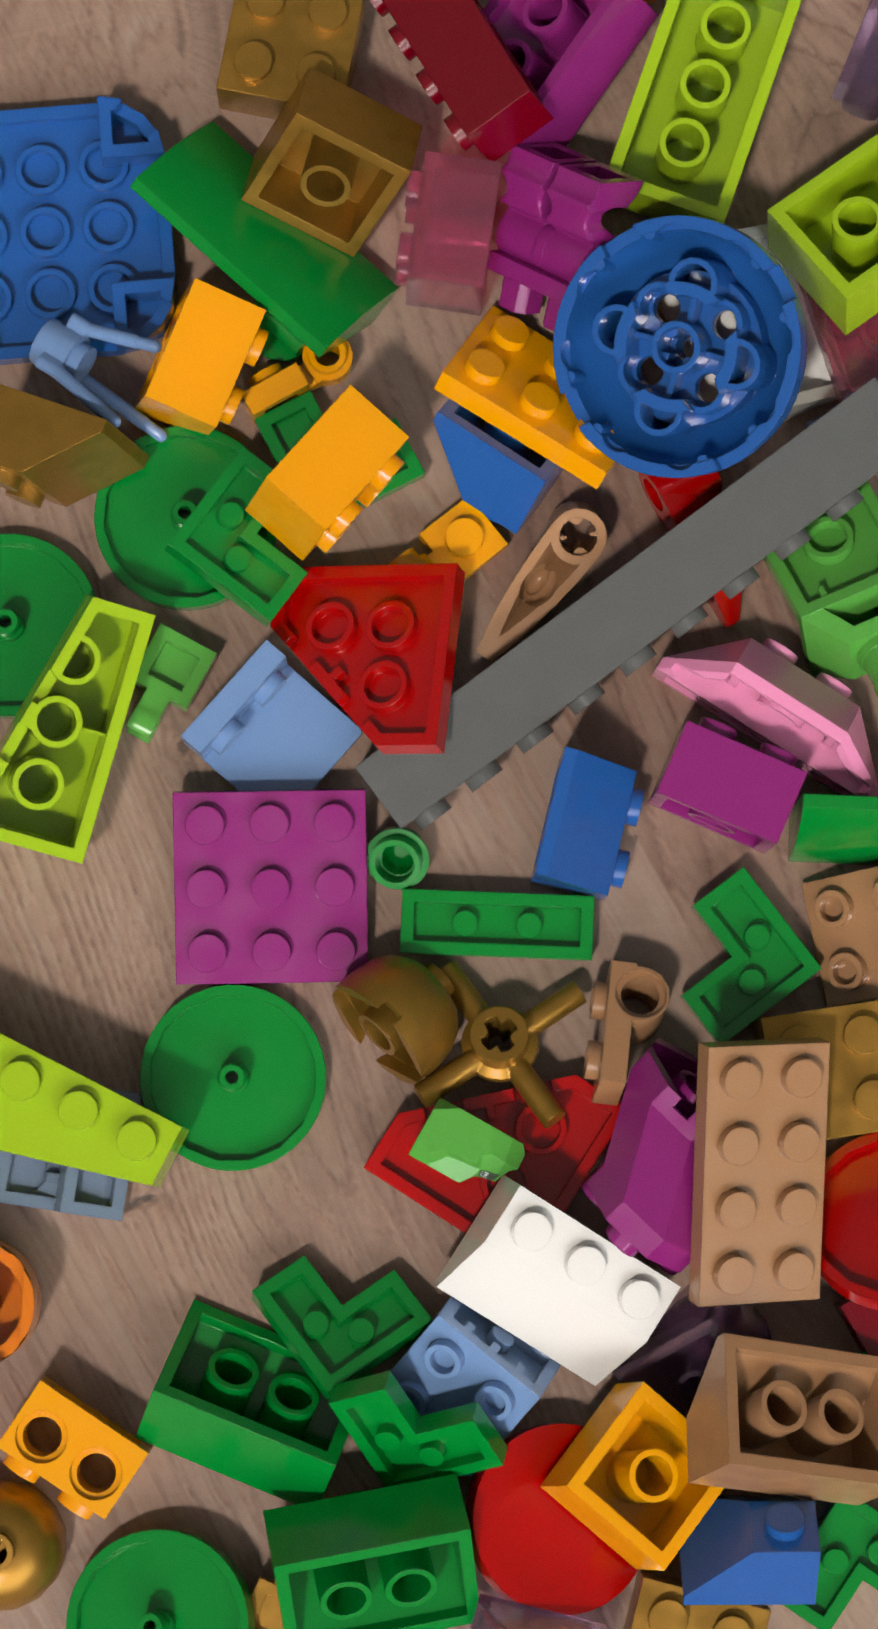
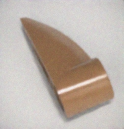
(544, 577)

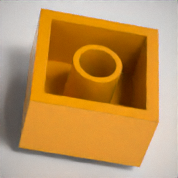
(316, 485)
(631, 1477)

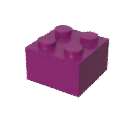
(728, 784)

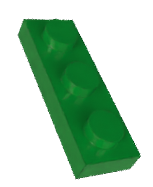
(497, 925)

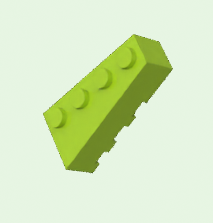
(69, 730)
(78, 1122)

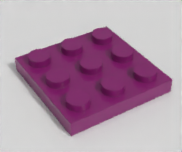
(269, 885)

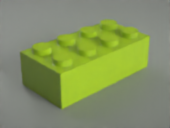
(701, 103)
(830, 237)

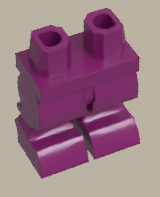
(552, 222)

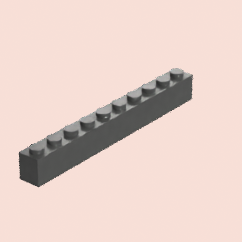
(636, 606)

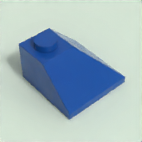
(493, 468)
(752, 1553)

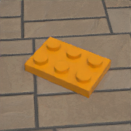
(511, 383)

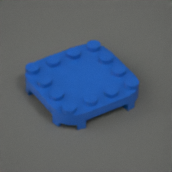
(77, 229)

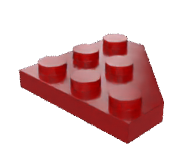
(381, 646)
(554, 1158)

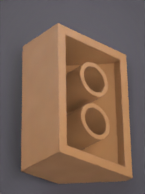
(786, 1421)

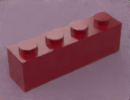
(469, 70)

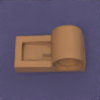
(608, 1057)

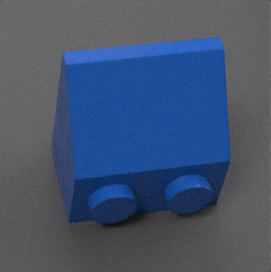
(586, 825)

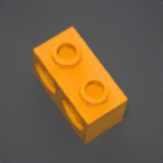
(83, 1433)

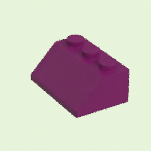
(570, 52)

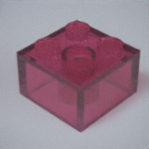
(452, 233)

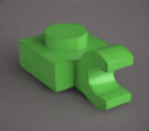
(169, 674)

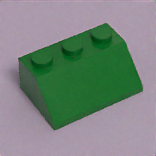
(243, 1408)
(375, 1559)

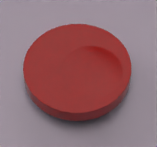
(851, 1221)
(532, 1544)

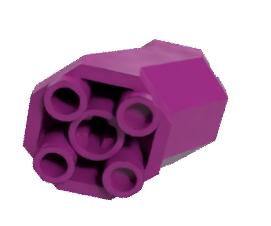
(650, 1160)

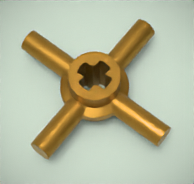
(492, 1064)

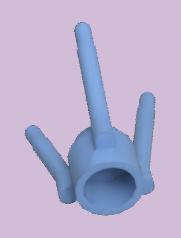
(67, 357)

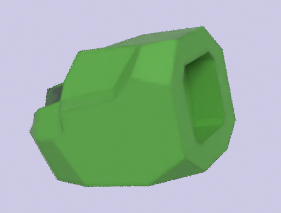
(465, 1145)

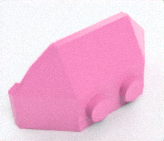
(779, 705)

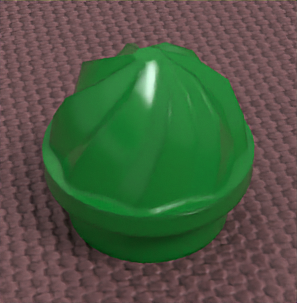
(398, 858)

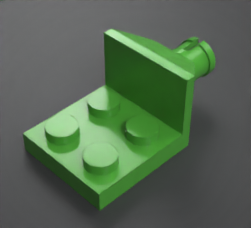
(835, 591)

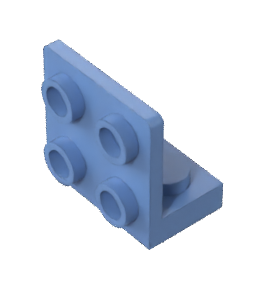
(271, 728)
(470, 1361)

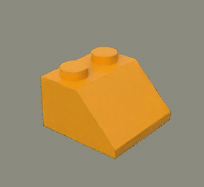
(202, 359)

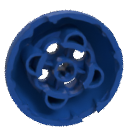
(613, 325)

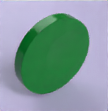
(147, 509)
(37, 602)
(235, 1074)
(161, 1584)

